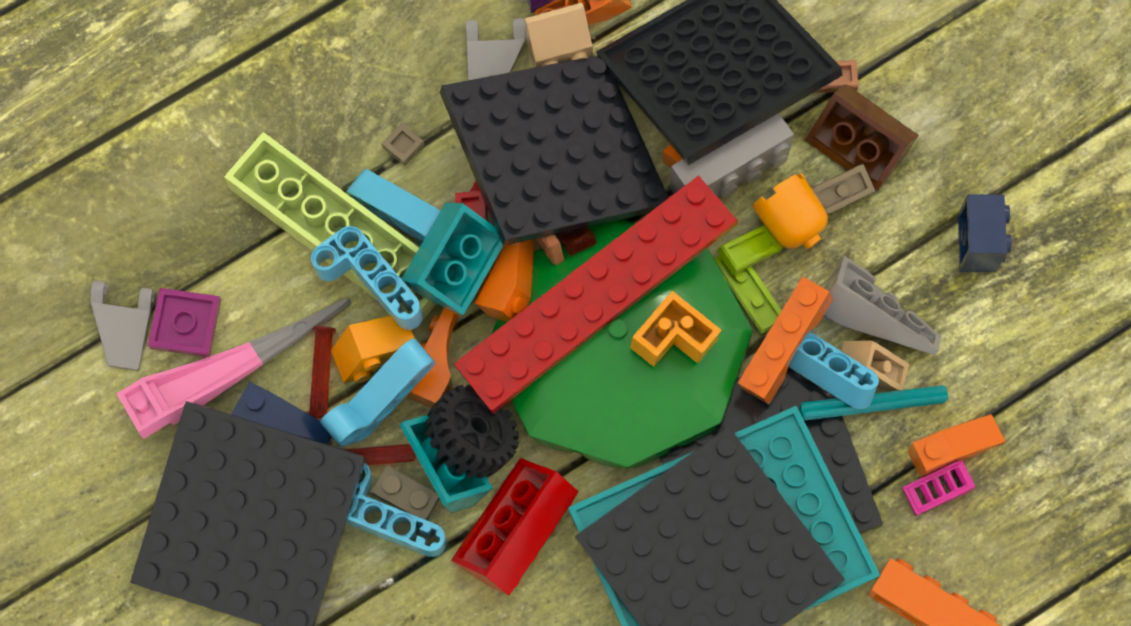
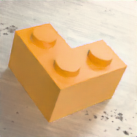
(675, 324)
(367, 347)

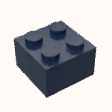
(983, 233)

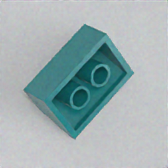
(454, 258)
(453, 489)

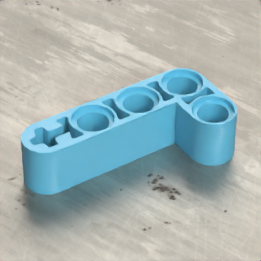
(393, 204)
(374, 280)
(835, 372)
(380, 396)
(390, 518)

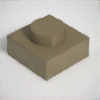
(403, 144)

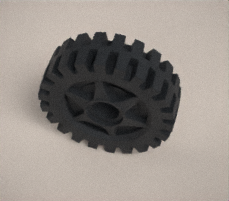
(471, 434)

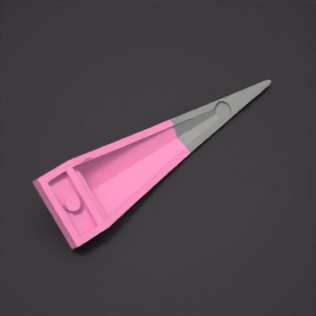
(162, 396)

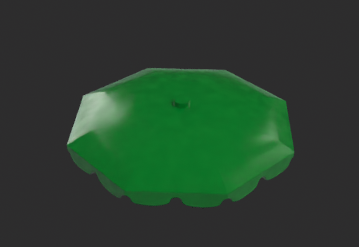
(610, 398)

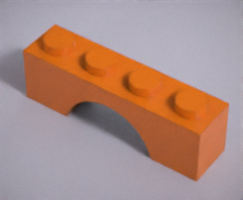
(795, 321)

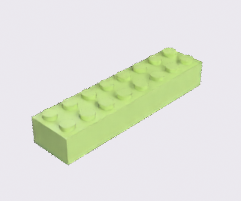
(315, 208)

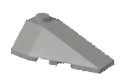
(867, 309)

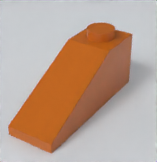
(509, 282)
(955, 444)

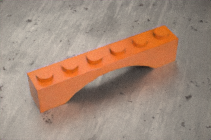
(438, 379)

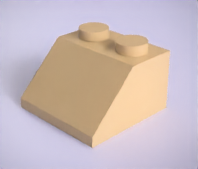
(558, 36)

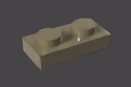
(844, 188)
(405, 493)

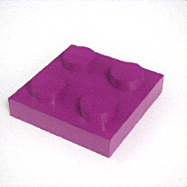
(184, 322)

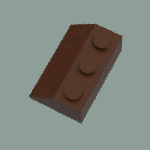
(861, 133)

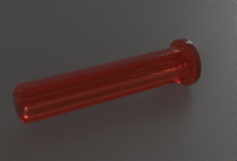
(321, 370)
(386, 454)

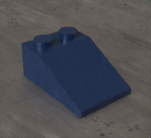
(271, 410)

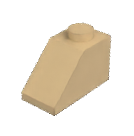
(887, 366)

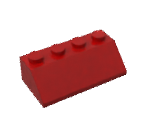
(515, 525)

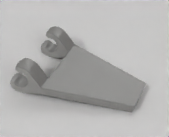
(493, 56)
(122, 328)

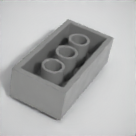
(739, 159)

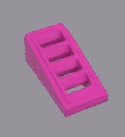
(963, 476)

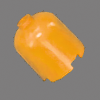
(793, 213)

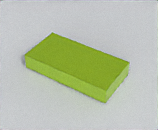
(749, 249)

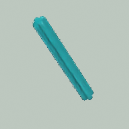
(881, 402)

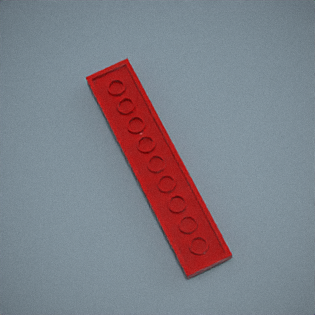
(595, 294)

